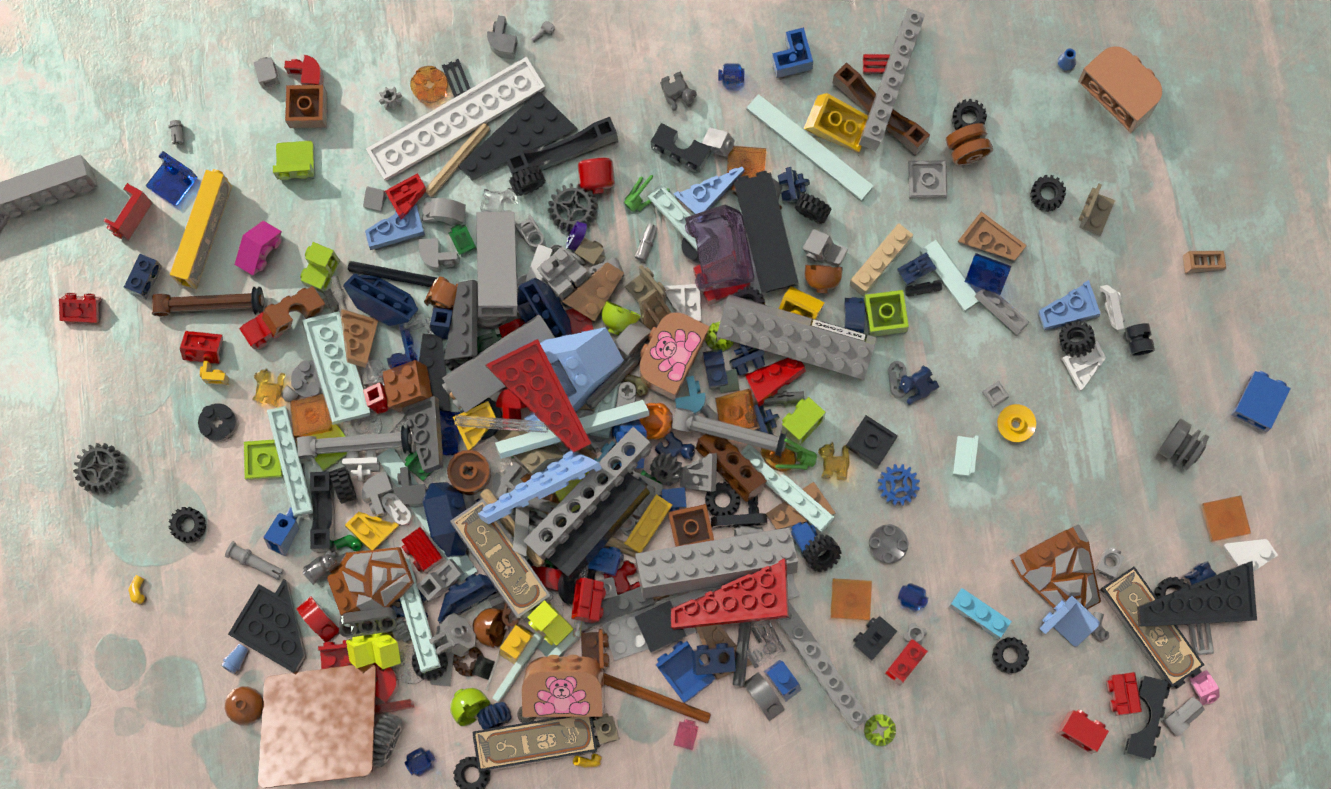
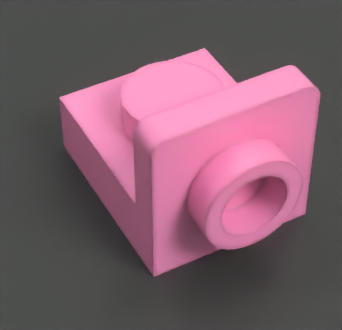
(1205, 687)

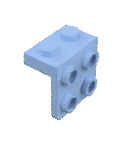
(1071, 621)

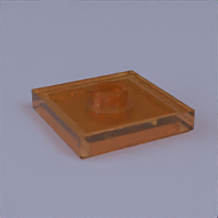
(749, 158)
(737, 409)
(310, 416)
(1226, 518)
(851, 599)

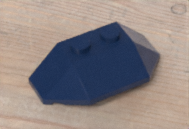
(380, 299)
(539, 299)
(441, 505)
(466, 596)

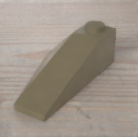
(533, 460)

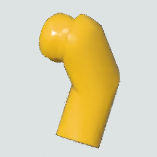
(134, 591)
(586, 762)

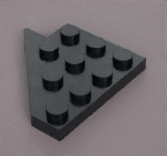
(271, 626)

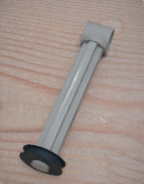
(686, 421)
(310, 446)

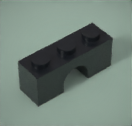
(692, 157)

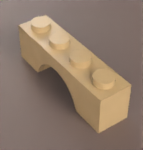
(881, 258)

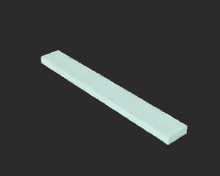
(809, 147)
(590, 424)
(392, 463)

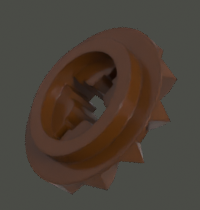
(461, 667)

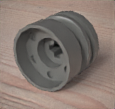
(1184, 444)

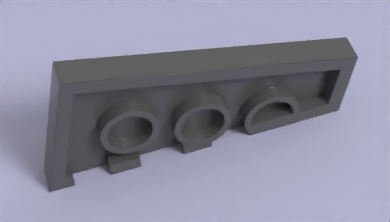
(463, 327)
(426, 430)

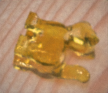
(270, 390)
(834, 463)

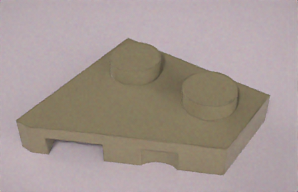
(652, 309)

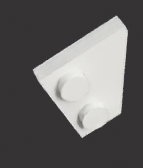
(685, 300)
(1113, 308)
(1084, 367)
(1256, 550)

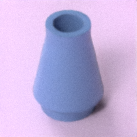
(235, 659)

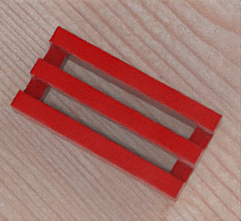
(874, 63)

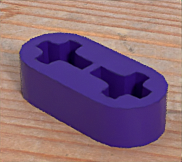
(576, 236)

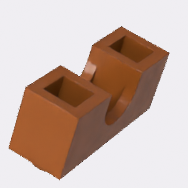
(305, 301)

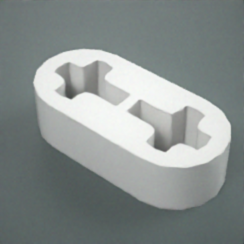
(393, 512)

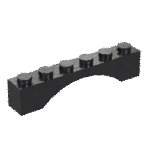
(590, 138)

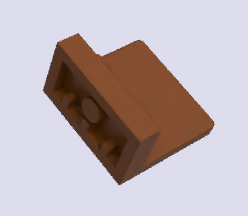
(594, 645)

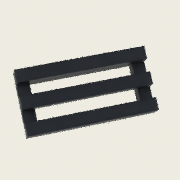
(451, 65)

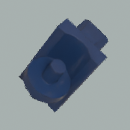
(795, 184)
(916, 269)
(739, 362)
(765, 421)

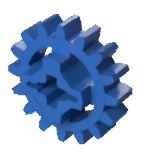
(905, 489)

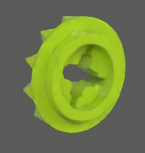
(711, 339)
(875, 738)

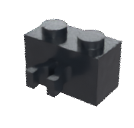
(874, 638)

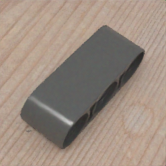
(360, 628)

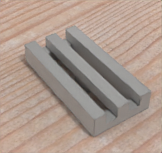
(1200, 636)

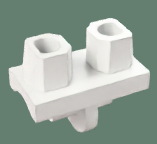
(361, 466)

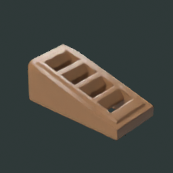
(1192, 263)

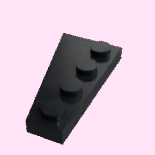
(432, 356)

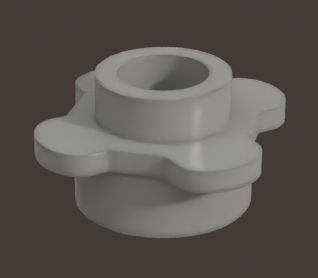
(913, 628)

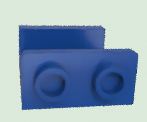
(1261, 401)
(678, 671)

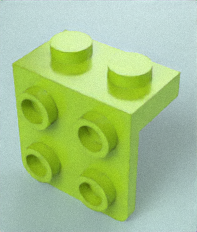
(294, 160)

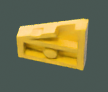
(472, 435)
(370, 530)

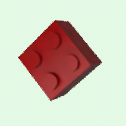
(1083, 731)

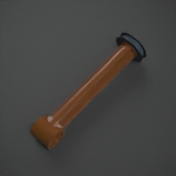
(164, 304)

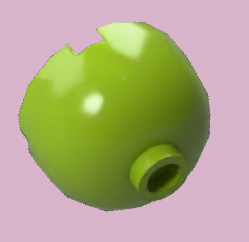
(617, 317)
(467, 704)

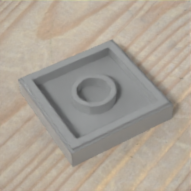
(927, 179)

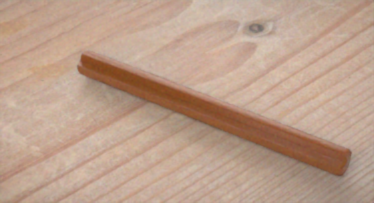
(656, 698)

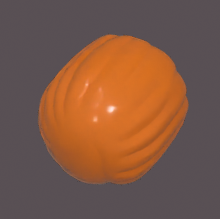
(658, 422)

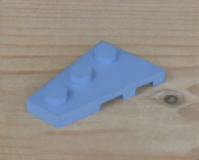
(395, 229)
(1074, 307)

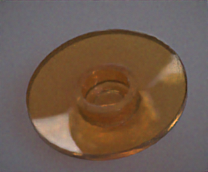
(787, 457)

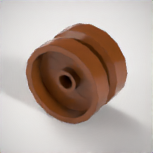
(969, 144)
(466, 461)

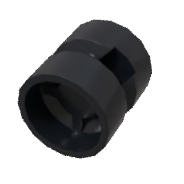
(1139, 339)

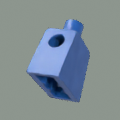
(282, 532)
(783, 680)

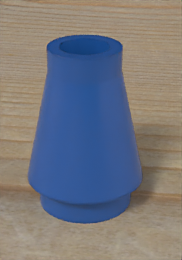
(1067, 60)

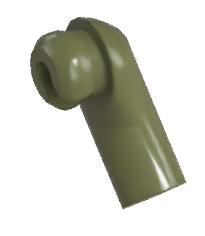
(641, 388)

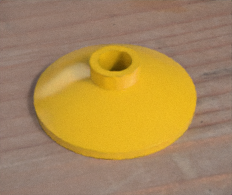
(1019, 414)

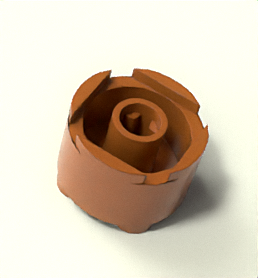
(441, 294)

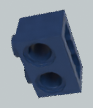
(143, 276)
(713, 664)

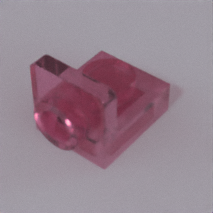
(686, 734)

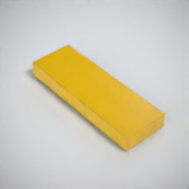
(648, 524)

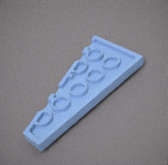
(541, 484)

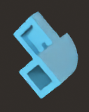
(695, 401)

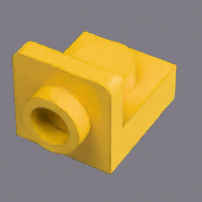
(213, 377)

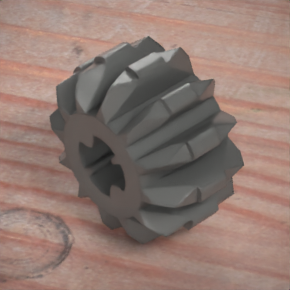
(666, 469)

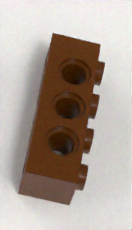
(732, 474)

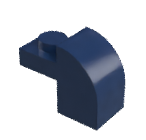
(854, 314)
(441, 322)
(715, 368)

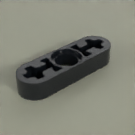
(733, 521)

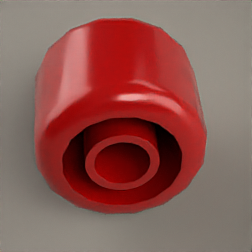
(596, 174)

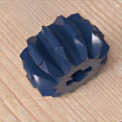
(494, 715)

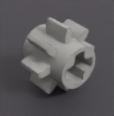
(385, 98)
(401, 631)

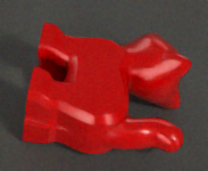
(621, 582)

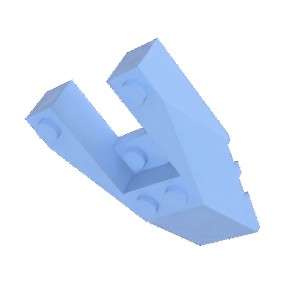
(581, 363)

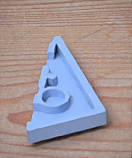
(705, 195)

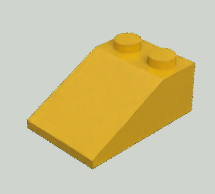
(836, 122)

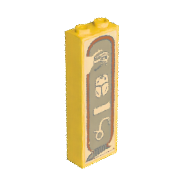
(201, 229)

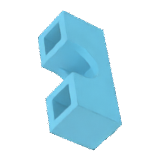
(981, 613)

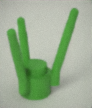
(633, 200)
(804, 457)

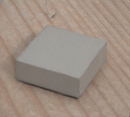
(995, 394)

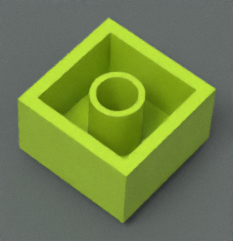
(886, 313)
(803, 421)

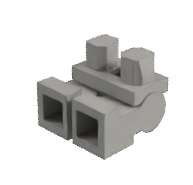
(561, 272)

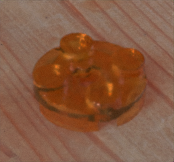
(426, 94)

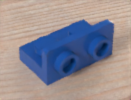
(607, 561)

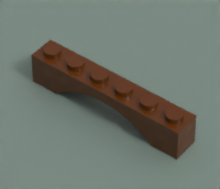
(902, 128)

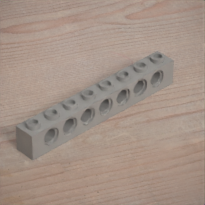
(891, 79)
(535, 539)
(823, 669)

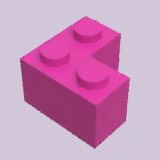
(256, 246)

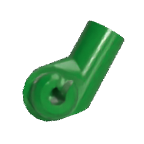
(349, 541)

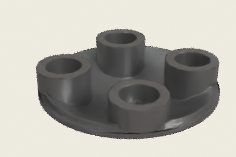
(888, 543)

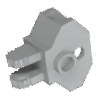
(453, 637)

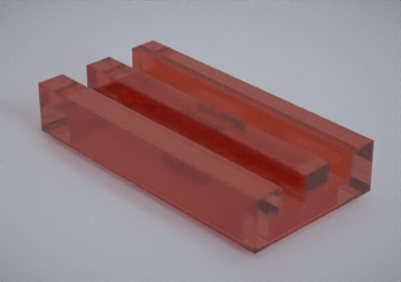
(394, 706)

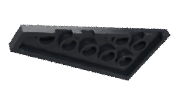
(529, 128)
(1213, 600)

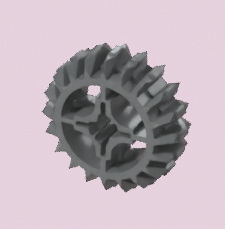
(565, 206)
(102, 483)
(385, 738)

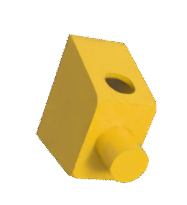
(516, 643)

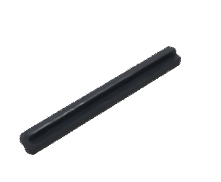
(391, 274)

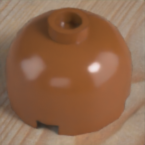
(823, 277)
(490, 627)
(244, 705)

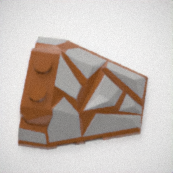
(1061, 569)
(369, 579)

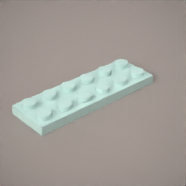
(337, 377)

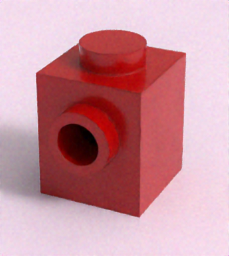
(376, 398)

